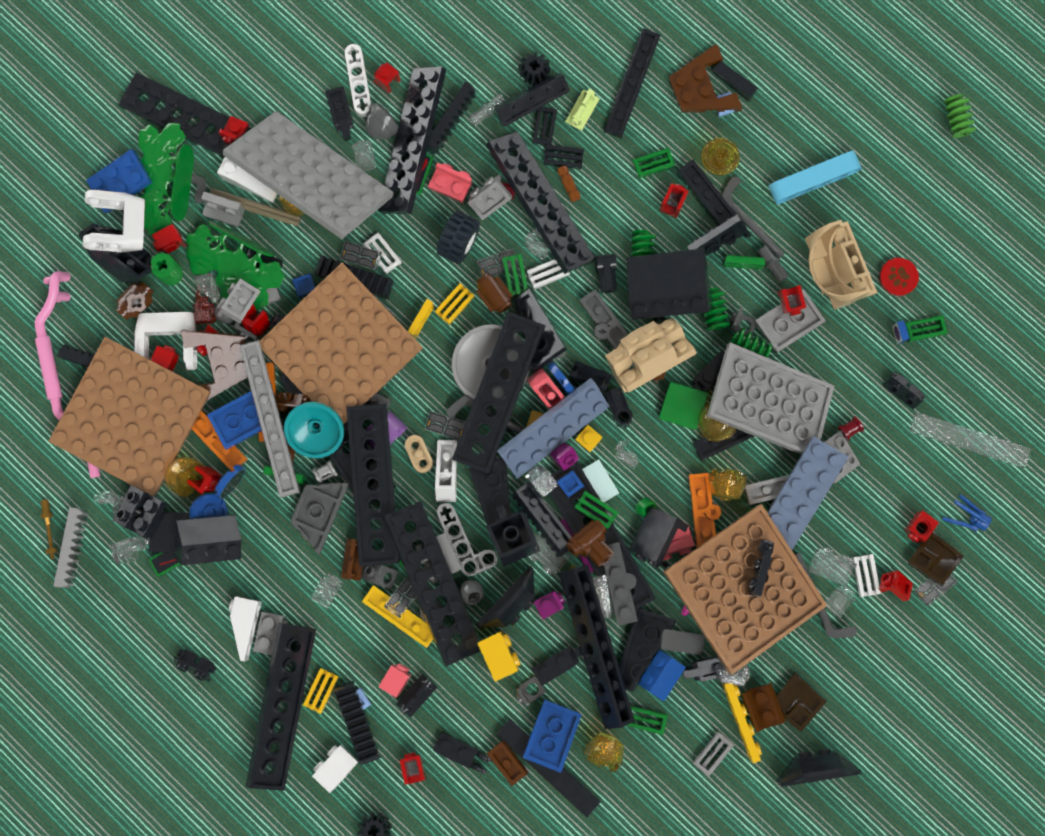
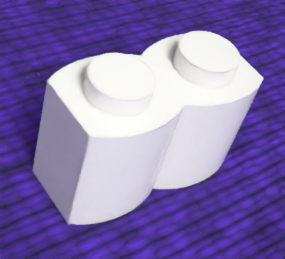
(335, 768)

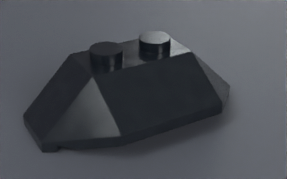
(124, 266)
(508, 607)
(816, 767)

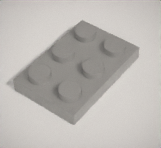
(784, 330)

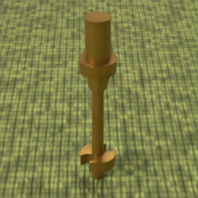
(46, 515)

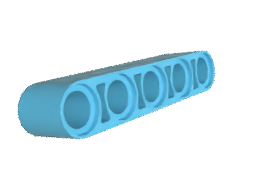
(815, 177)

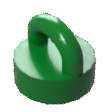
(643, 506)

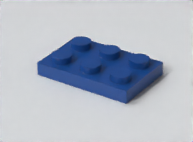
(122, 175)
(236, 421)
(552, 736)

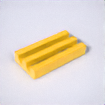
(465, 292)
(421, 318)
(313, 706)

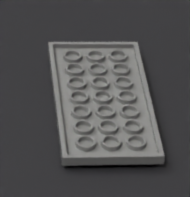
(308, 174)

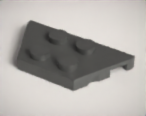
(318, 511)

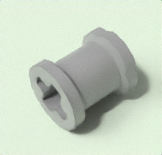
(325, 472)

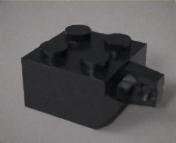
(512, 536)

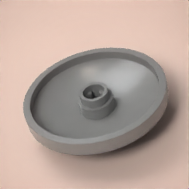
(473, 356)

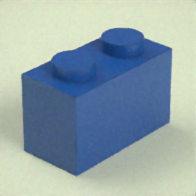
(661, 675)

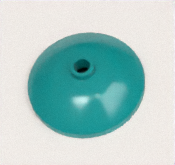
(313, 440)

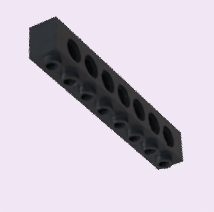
(596, 647)

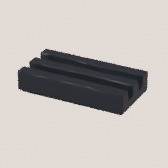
(542, 142)
(563, 156)

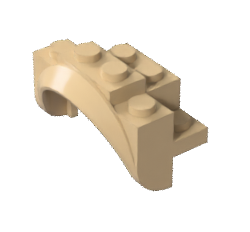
(839, 266)
(650, 353)

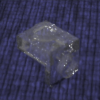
(541, 480)
(108, 497)

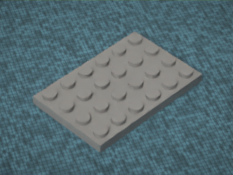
(769, 399)

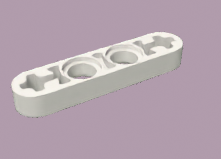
(358, 80)

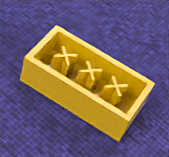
(499, 656)

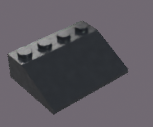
(668, 284)

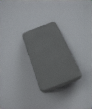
(682, 642)

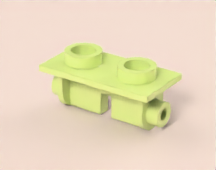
(582, 109)

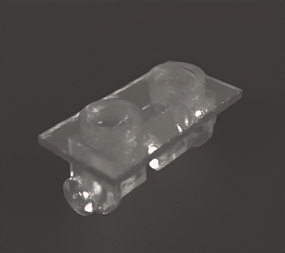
(603, 593)

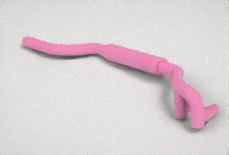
(45, 350)

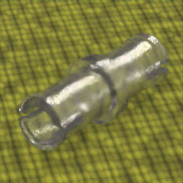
(486, 110)

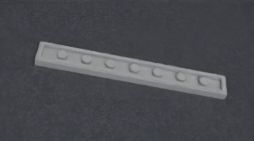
(269, 419)

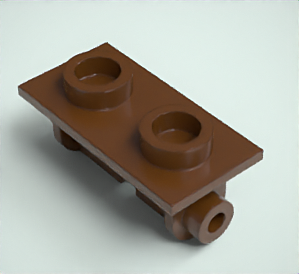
(286, 402)
(351, 568)

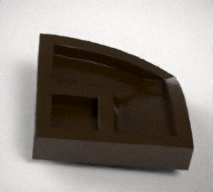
(936, 559)
(799, 702)

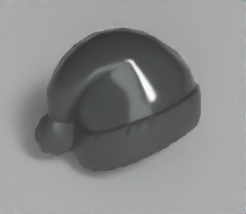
(380, 122)

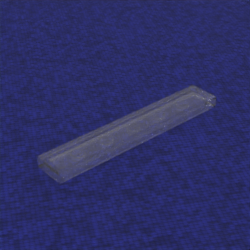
(970, 440)

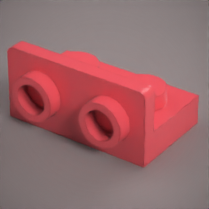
(450, 182)

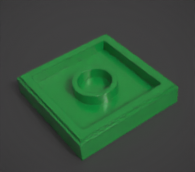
(683, 405)

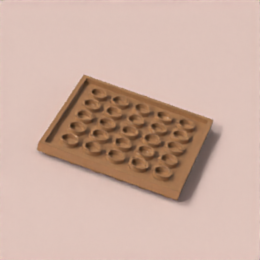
(340, 343)
(129, 416)
(716, 592)

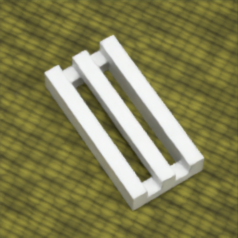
(392, 266)
(548, 272)
(866, 574)

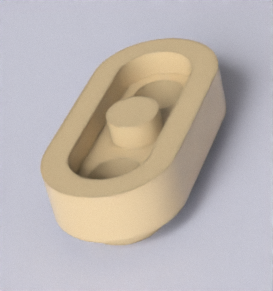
(418, 454)

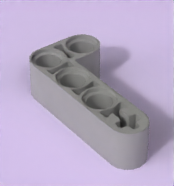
(461, 538)

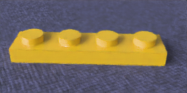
(408, 623)
(746, 730)

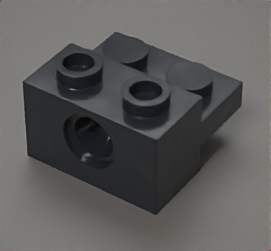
(139, 512)

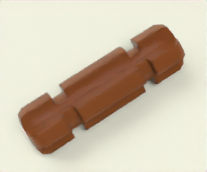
(568, 183)

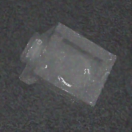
(364, 155)
(537, 248)
(208, 285)
(627, 457)
(327, 590)
(840, 600)
(736, 678)

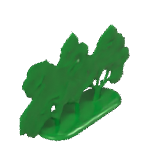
(159, 167)
(232, 264)

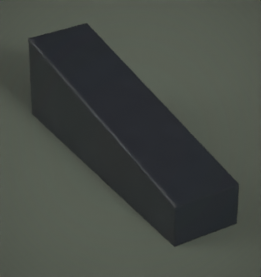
(735, 81)

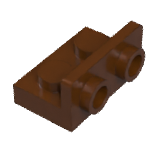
(763, 707)

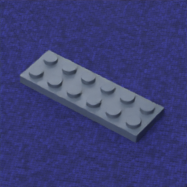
(553, 428)
(805, 489)

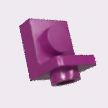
(564, 456)
(549, 604)

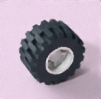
(458, 237)

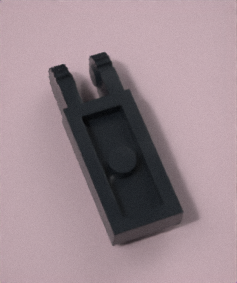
(460, 752)

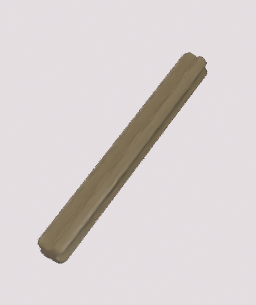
(260, 209)

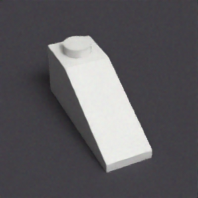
(237, 176)
(446, 471)
(244, 621)

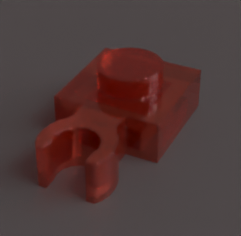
(203, 310)

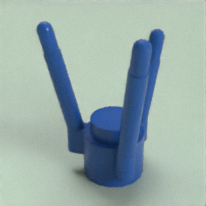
(979, 518)

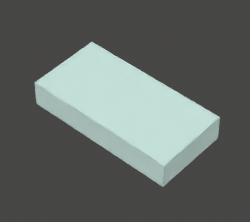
(600, 481)

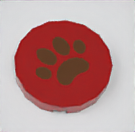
(898, 277)

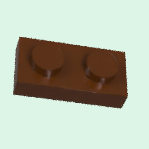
(507, 762)

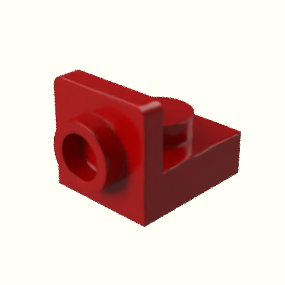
(233, 130)
(896, 583)

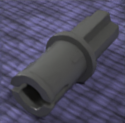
(773, 263)

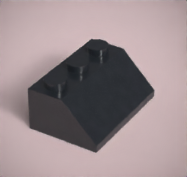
(207, 539)

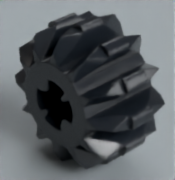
(534, 75)
(374, 821)

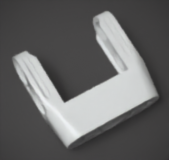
(132, 222)
(165, 324)

